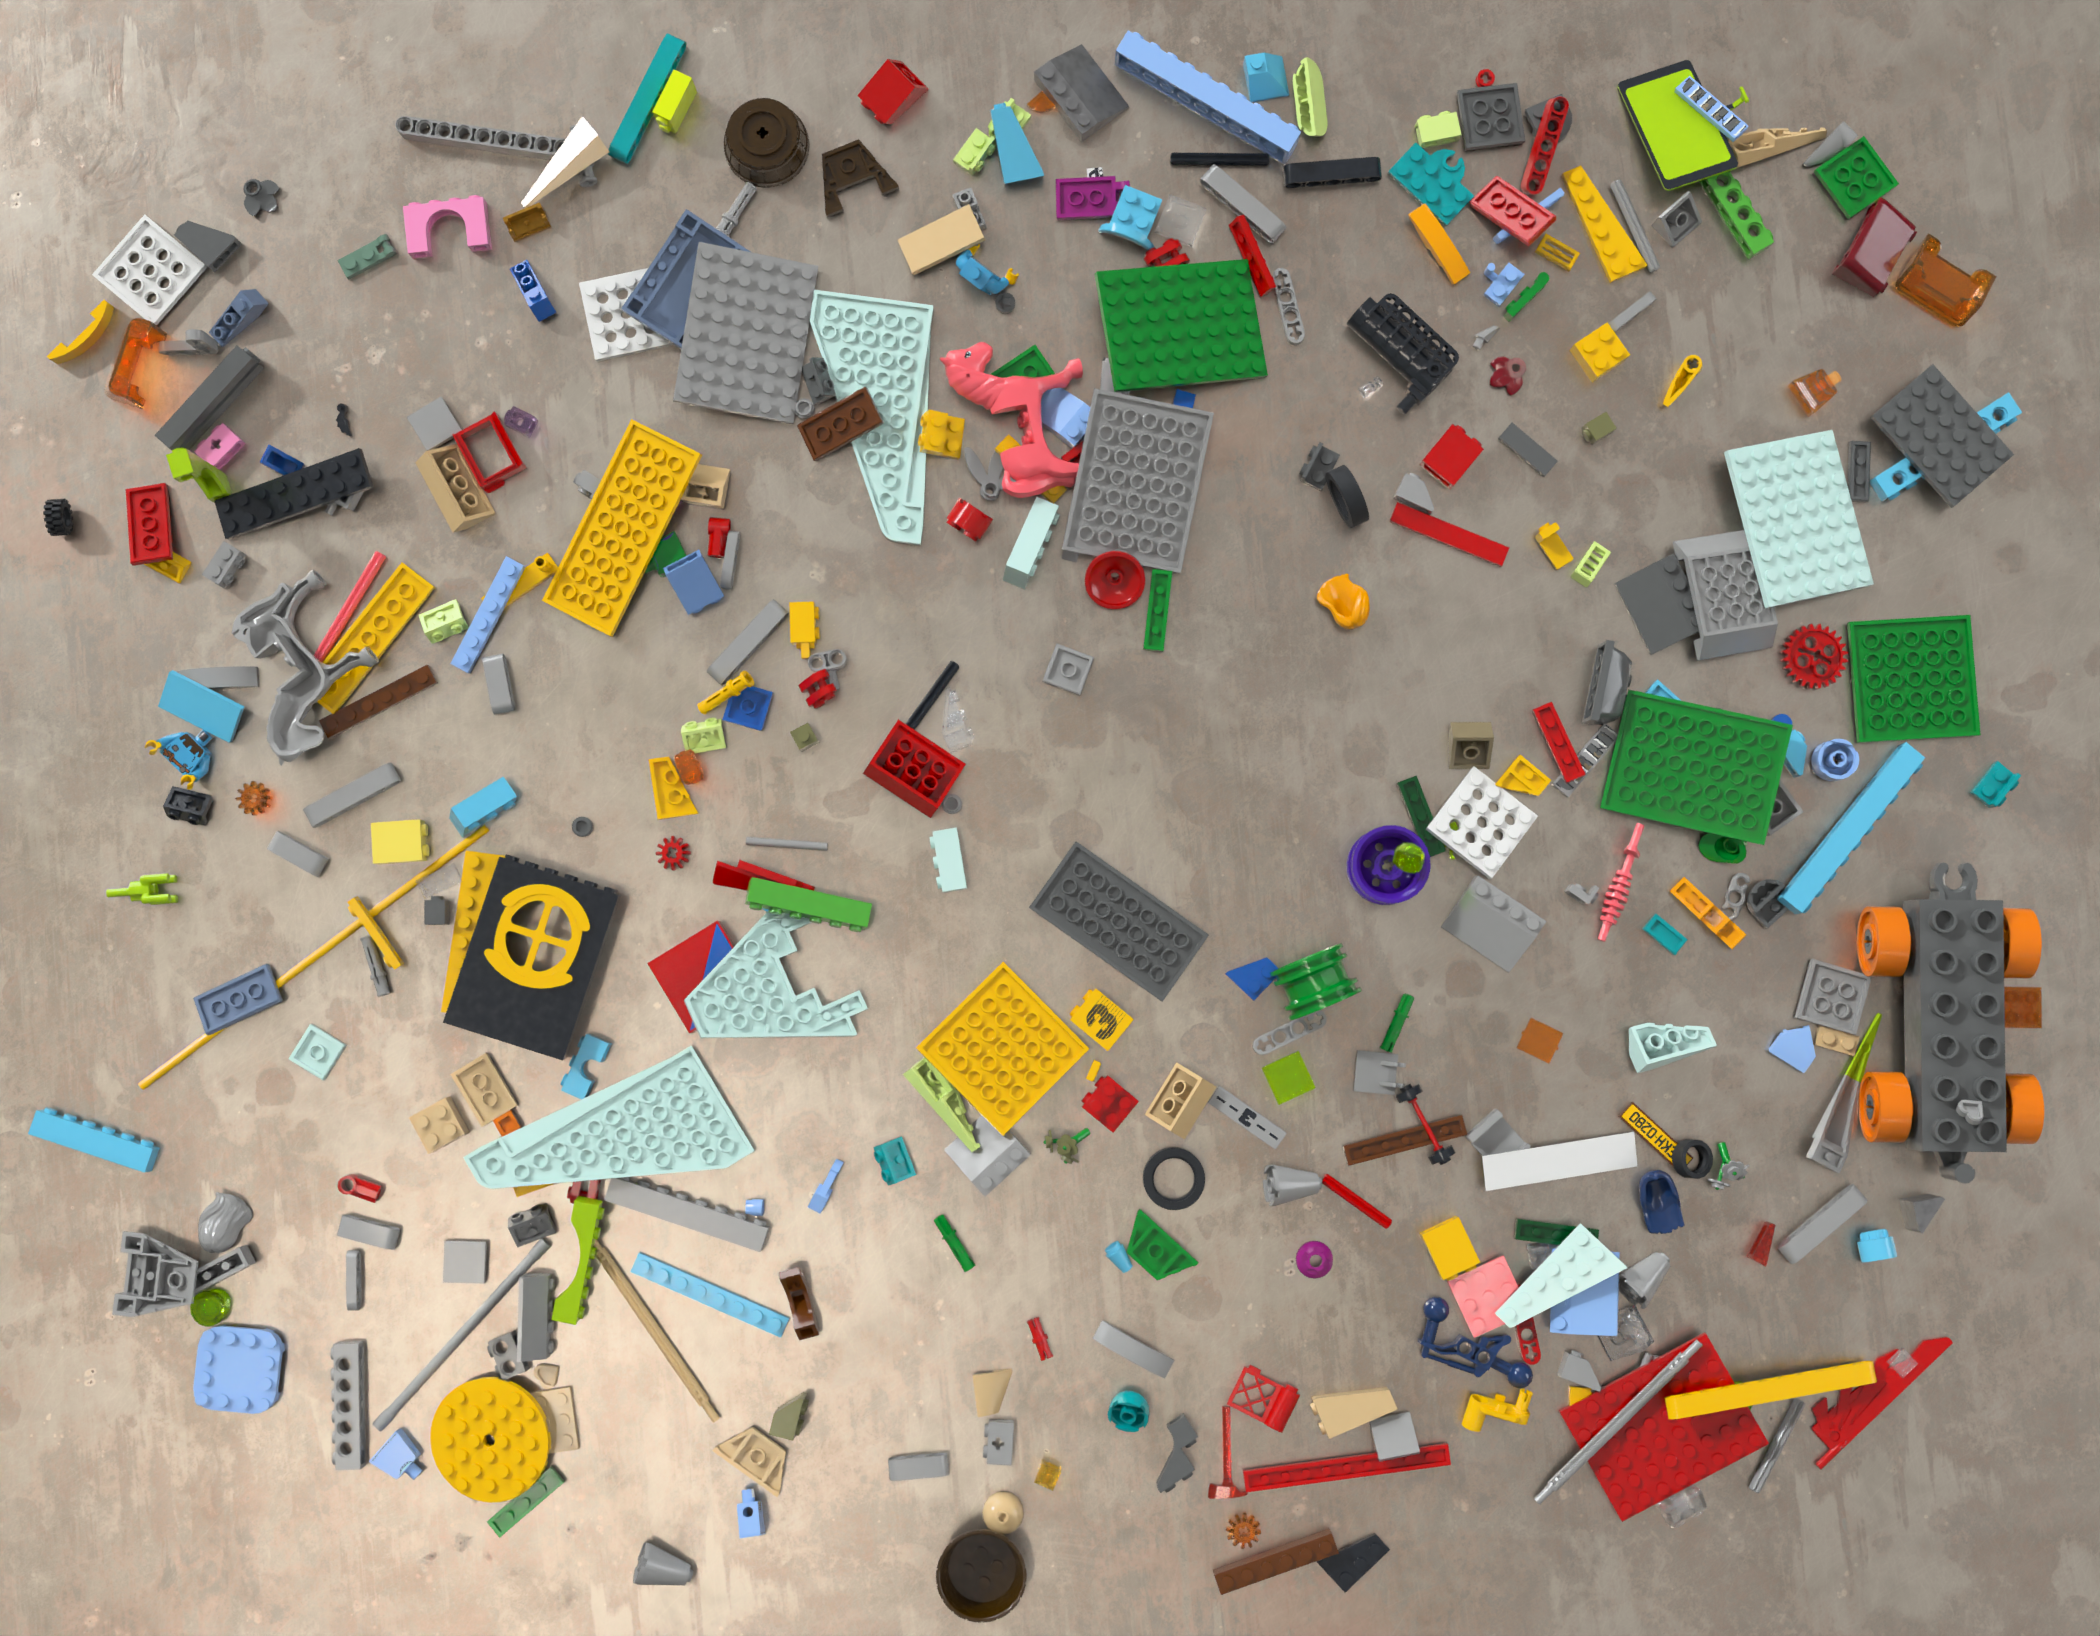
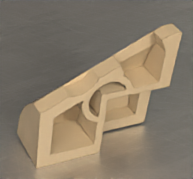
(990, 1391)

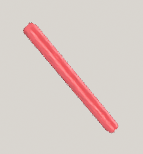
(349, 606)

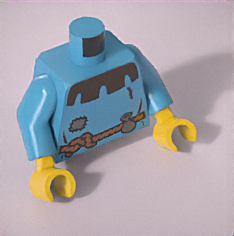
(982, 276)
(185, 754)

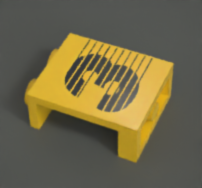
(1100, 1018)

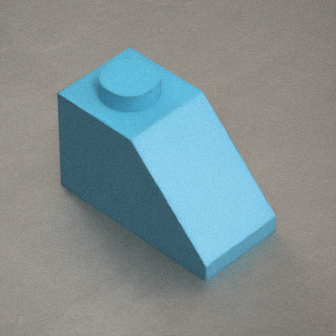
(1796, 754)

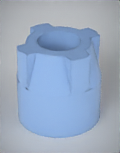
(755, 1207)

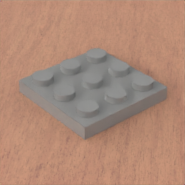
(1833, 996)

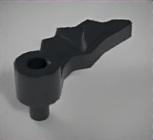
(343, 423)

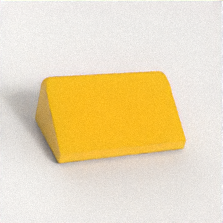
(173, 569)

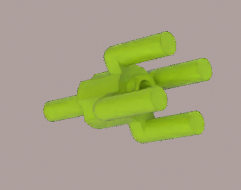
(147, 890)

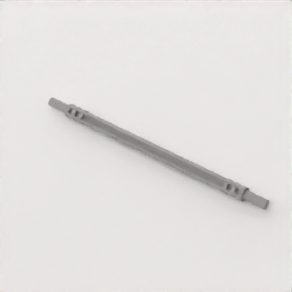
(1618, 1421)

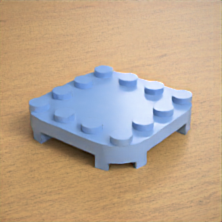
(238, 1369)

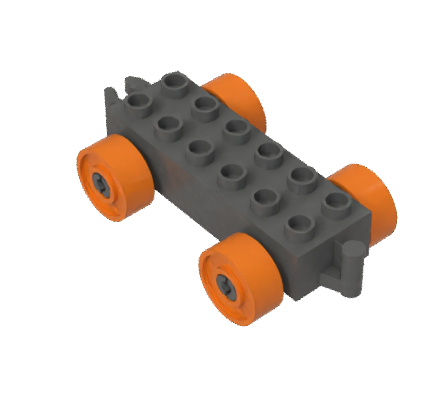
(1953, 1023)

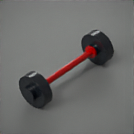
(1441, 1154)

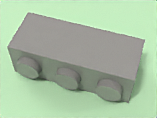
(223, 1268)

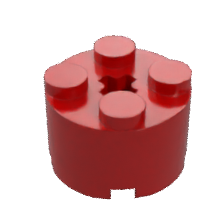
(969, 518)

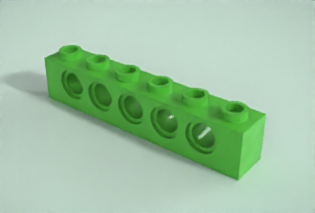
(1729, 212)

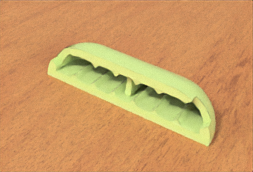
(1310, 99)

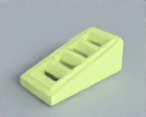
(1584, 575)

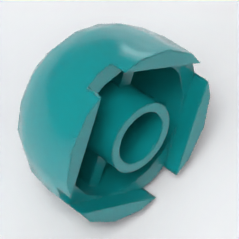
(1129, 1411)

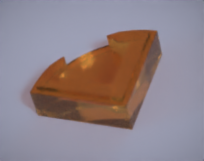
(1041, 103)

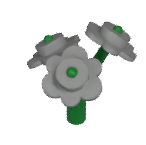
(1729, 1169)

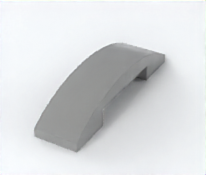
(224, 676)
(1133, 1349)

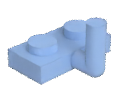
(1502, 283)

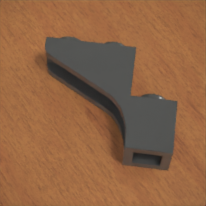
(1178, 1464)

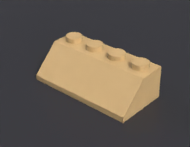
(454, 487)

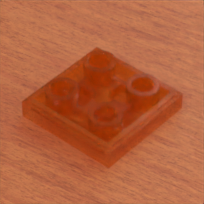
(2023, 1007)

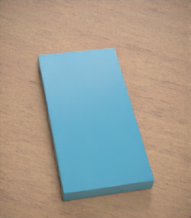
(201, 706)

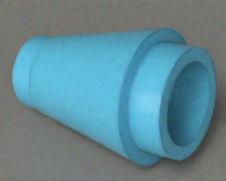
(1118, 1255)

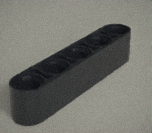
(1332, 172)

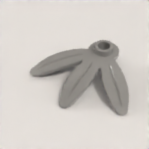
(991, 480)

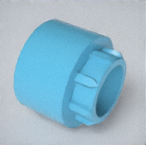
(1876, 1246)

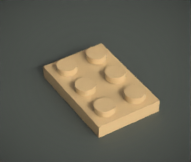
(484, 1089)
(560, 1416)

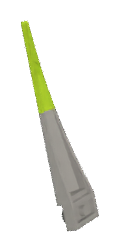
(1835, 1128)

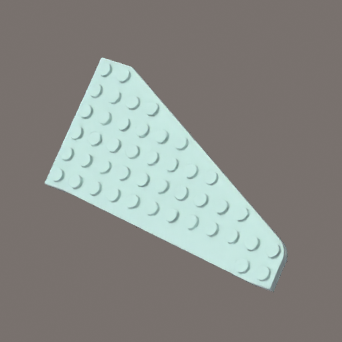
(888, 351)

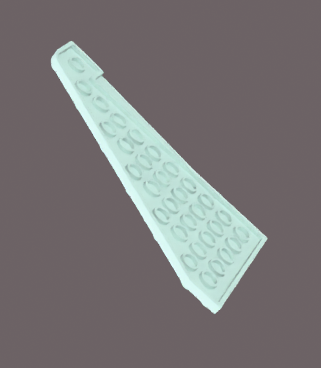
(641, 1126)

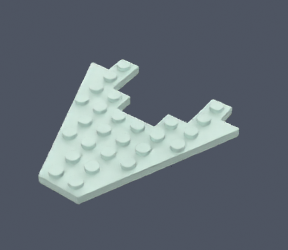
(753, 997)

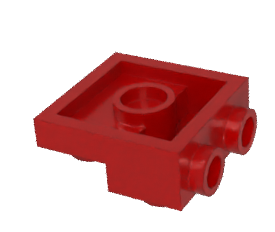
(1109, 1103)

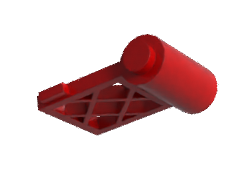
(1280, 1404)

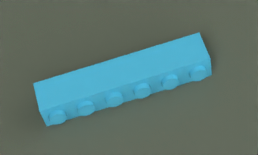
(94, 1140)

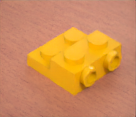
(941, 434)

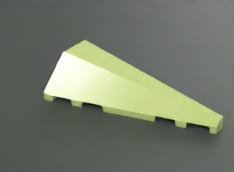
(943, 1099)

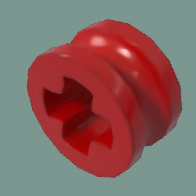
(1490, 76)

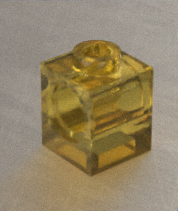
(1047, 1474)

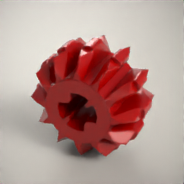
(666, 852)

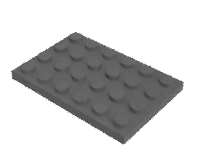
(1942, 436)

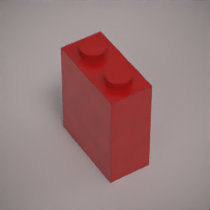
(1452, 456)

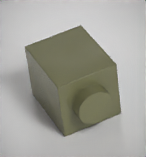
(1598, 428)
(804, 737)

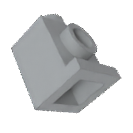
(587, 483)

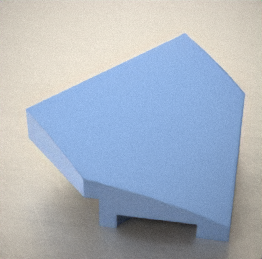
(1795, 1048)

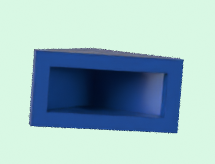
(280, 461)

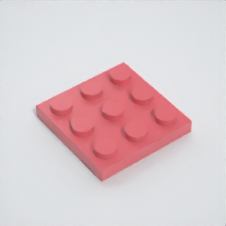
(1483, 1293)

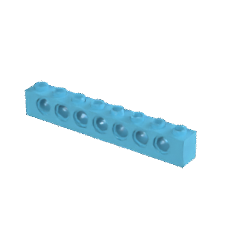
(1883, 483)

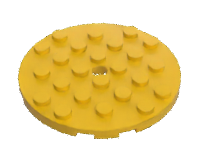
(461, 1447)

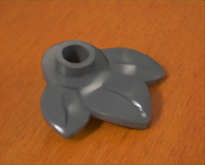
(262, 198)

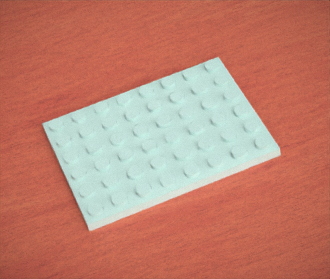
(1798, 518)

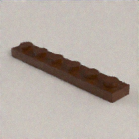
(378, 701)
(1403, 1140)

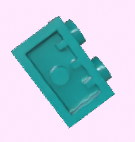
(1995, 785)
(894, 1161)

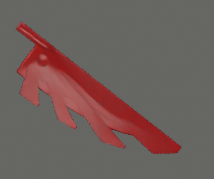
(1867, 1401)

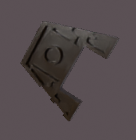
(848, 167)

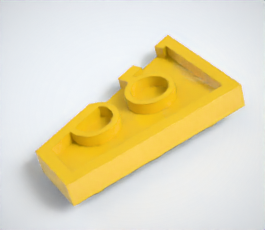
(668, 790)

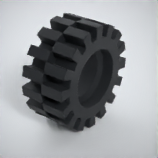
(58, 517)

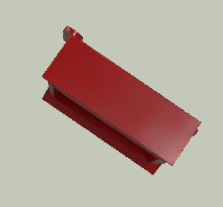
(496, 480)

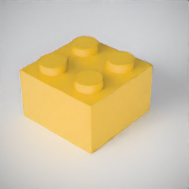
(1599, 352)

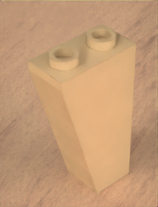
(1351, 1409)

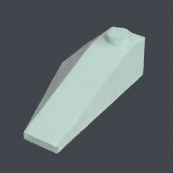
(1659, 1044)

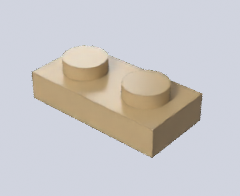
(1836, 1040)

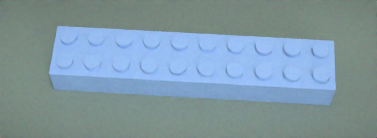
(1207, 97)

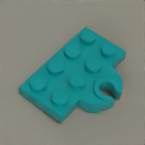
(1433, 181)

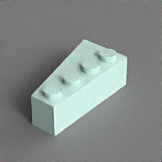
(1031, 542)

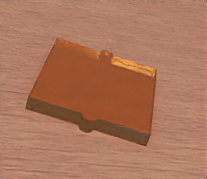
(1539, 1040)

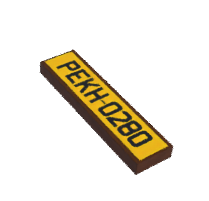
(1650, 1132)

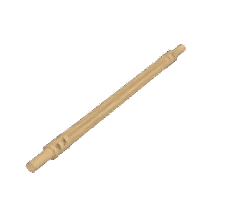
(655, 1331)

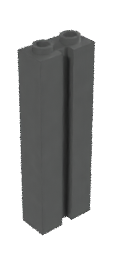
(210, 399)

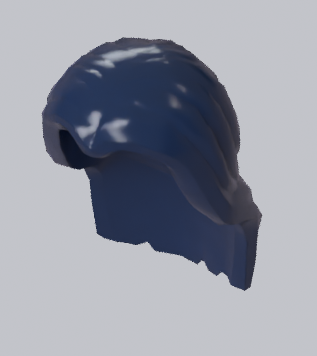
(1660, 1202)

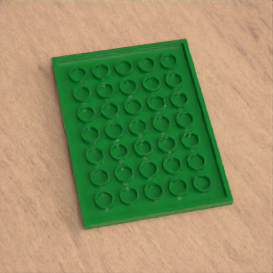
(1180, 325)
(1696, 767)

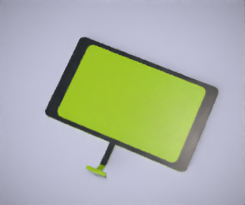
(1675, 135)

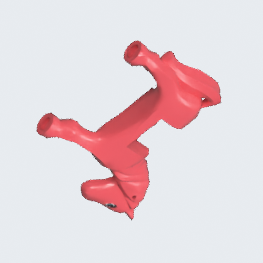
(1033, 462)

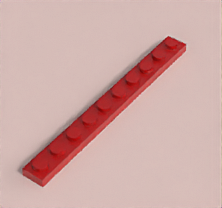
(1342, 1468)

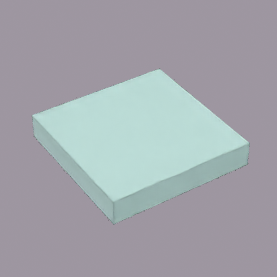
(317, 1052)

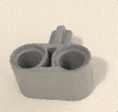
(831, 668)

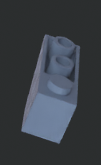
(240, 314)

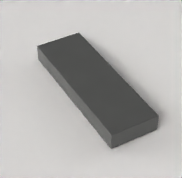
(1527, 449)
(1859, 470)

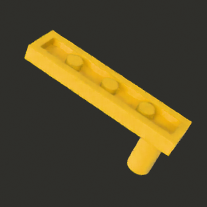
(532, 576)

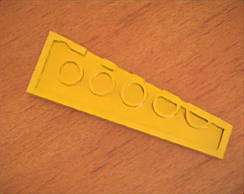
(1609, 239)

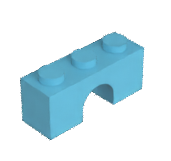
(576, 1081)

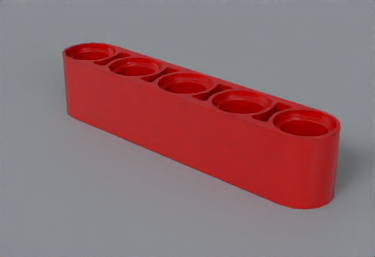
(1551, 139)

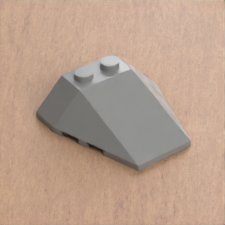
(154, 1277)

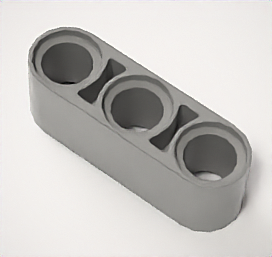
(498, 684)
(297, 853)
(368, 1232)
(918, 1466)

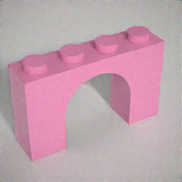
(421, 217)

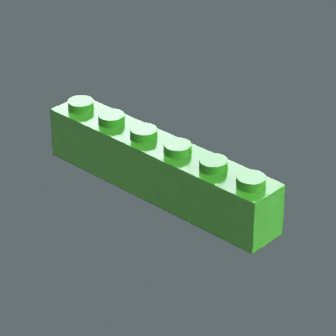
(808, 903)

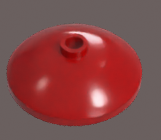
(1115, 591)

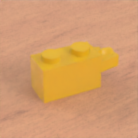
(803, 626)

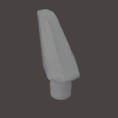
(1484, 336)

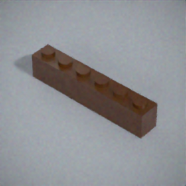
(1275, 1561)

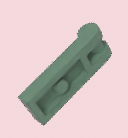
(367, 257)

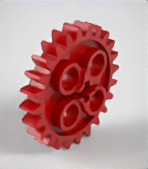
(1820, 640)

